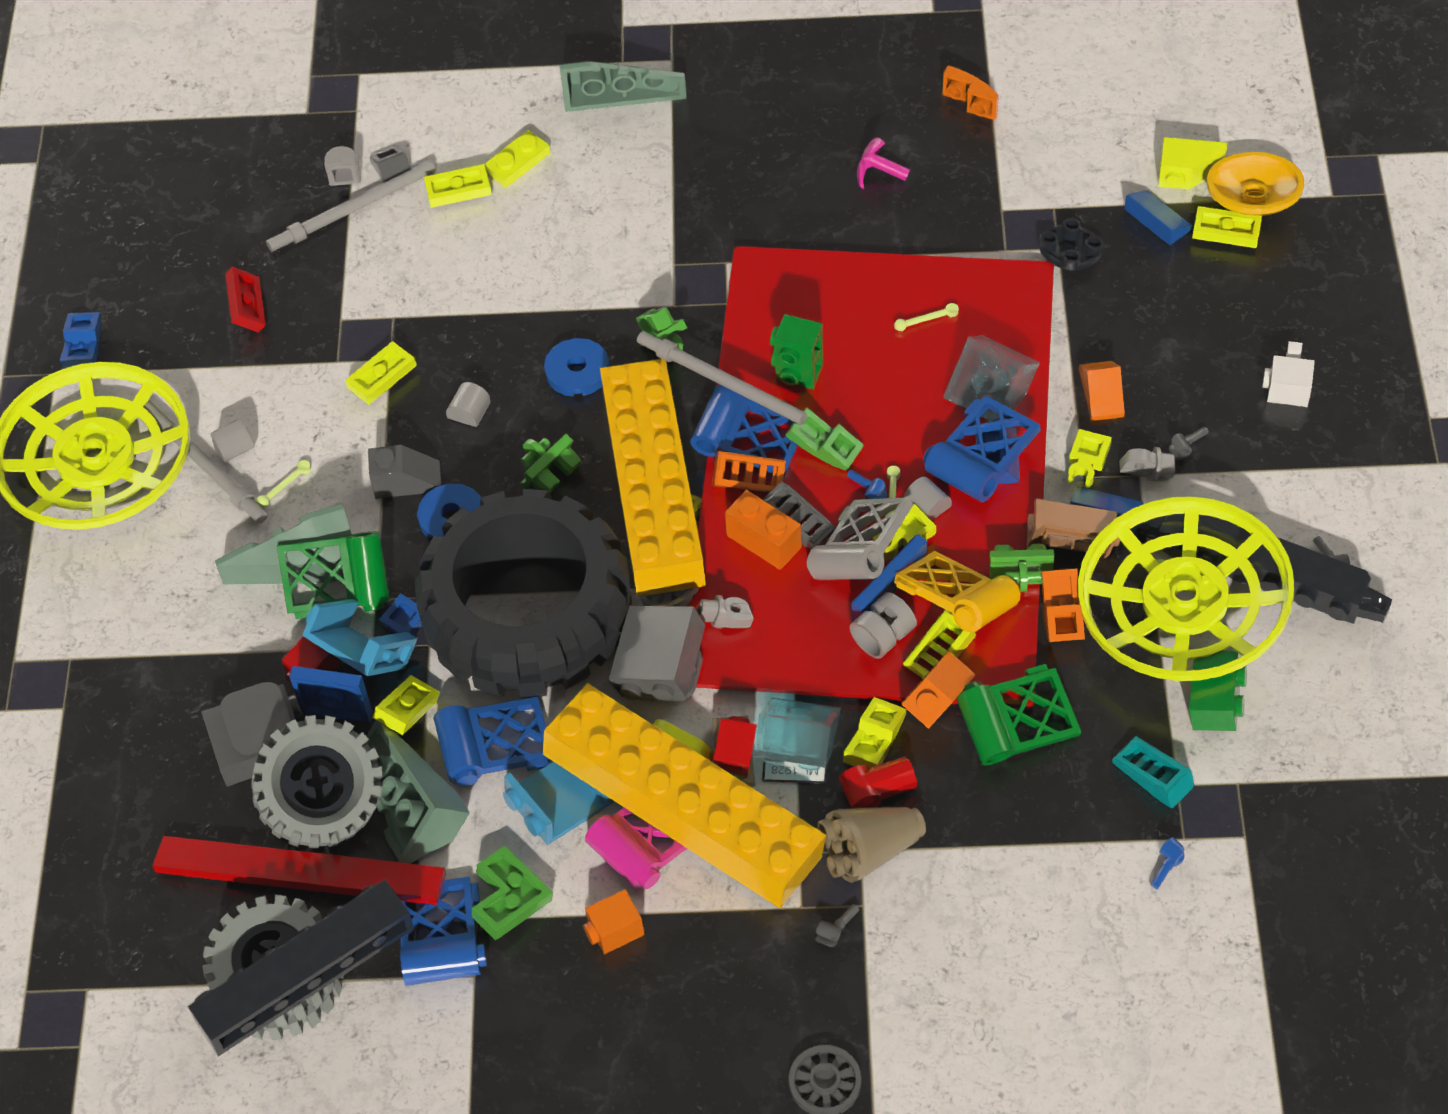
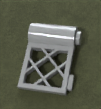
(857, 556)

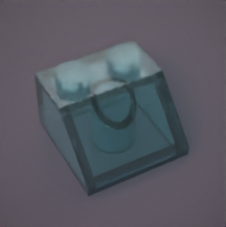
(990, 371)
(796, 733)

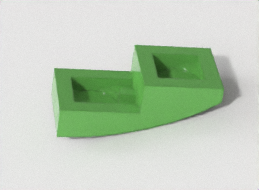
(829, 444)

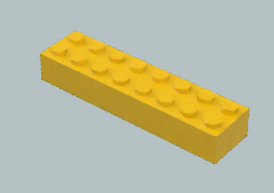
(652, 478)
(684, 795)

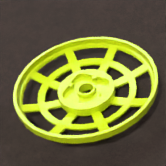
(92, 434)
(1185, 574)

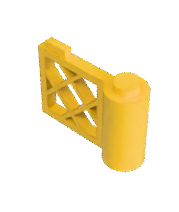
(974, 603)

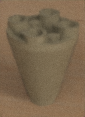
(868, 838)

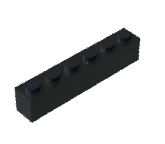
(301, 967)

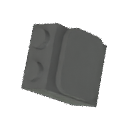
(658, 653)
(245, 724)

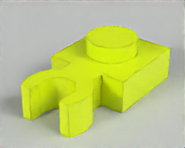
(1088, 455)
(914, 524)

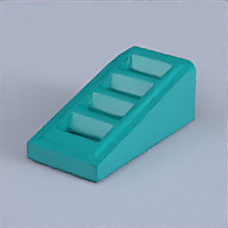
(1170, 787)

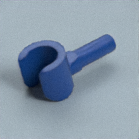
(874, 488)
(1174, 855)

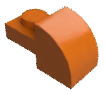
(1061, 605)

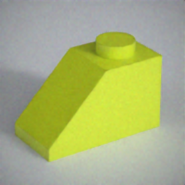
(1188, 161)

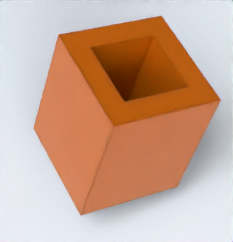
(613, 922)

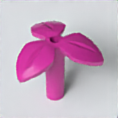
(871, 159)

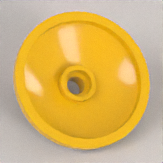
(1255, 183)

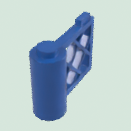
(722, 423)
(963, 465)
(464, 744)
(440, 953)

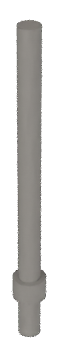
(298, 231)
(670, 352)
(238, 495)

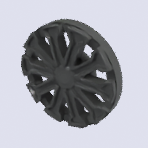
(825, 1080)

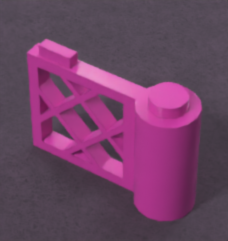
(628, 849)

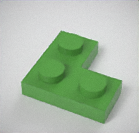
(516, 893)

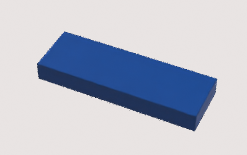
(911, 553)

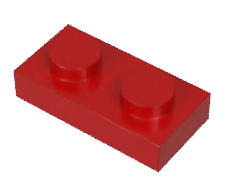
(245, 299)

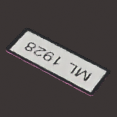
(792, 773)

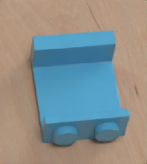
(330, 630)
(553, 801)

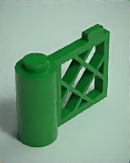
(361, 565)
(990, 719)

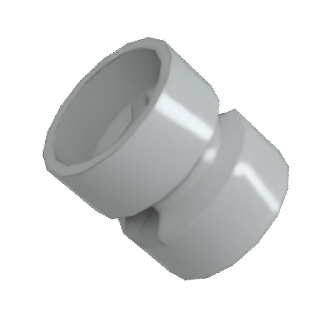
(884, 624)

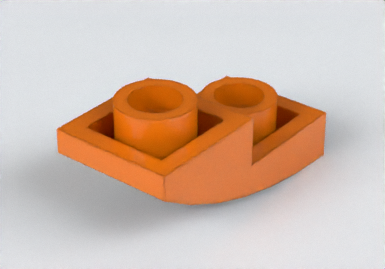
(979, 96)

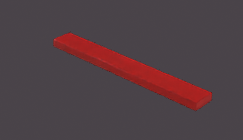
(296, 869)

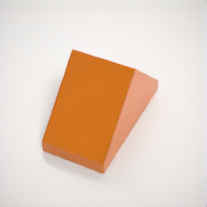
(1103, 390)

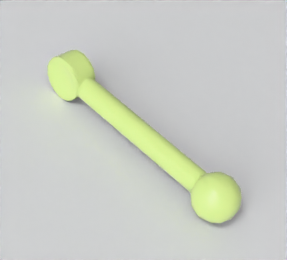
(951, 311)
(303, 467)
(893, 474)

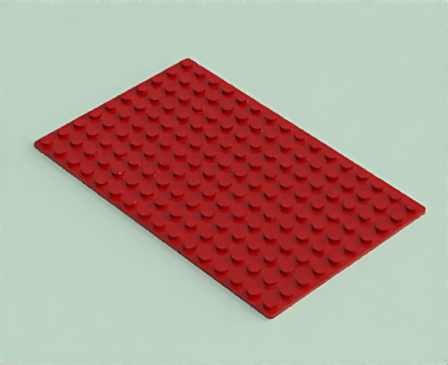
(890, 398)

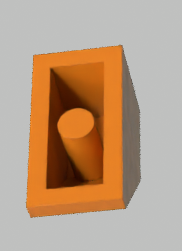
(938, 689)

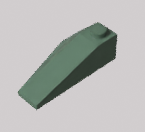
(611, 85)
(260, 562)
(416, 800)

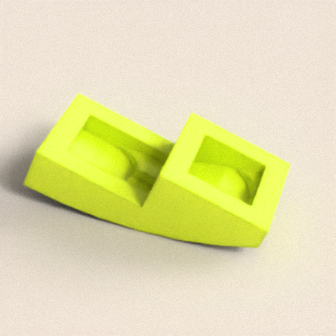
(875, 734)

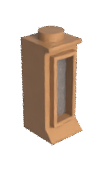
(1067, 525)

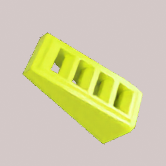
(957, 646)

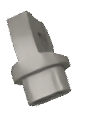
(1148, 464)
(725, 613)

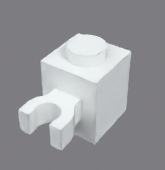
(1289, 378)

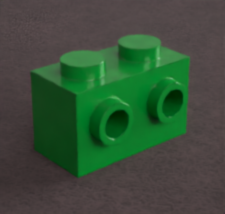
(797, 351)
(1217, 700)

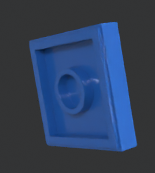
(331, 694)

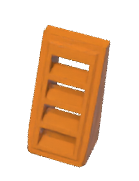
(719, 470)

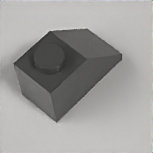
(402, 471)

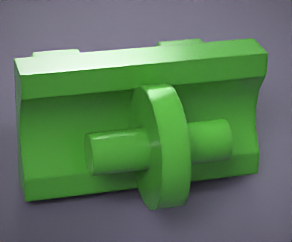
(661, 325)
(559, 455)
(1021, 565)

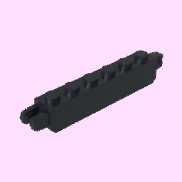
(1318, 579)

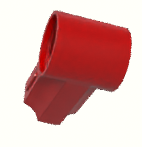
(869, 786)

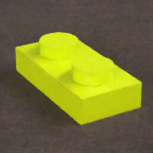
(517, 158)
(457, 185)
(1226, 227)
(380, 373)
(406, 705)

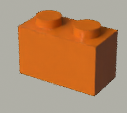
(763, 529)

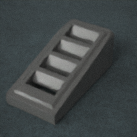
(785, 499)

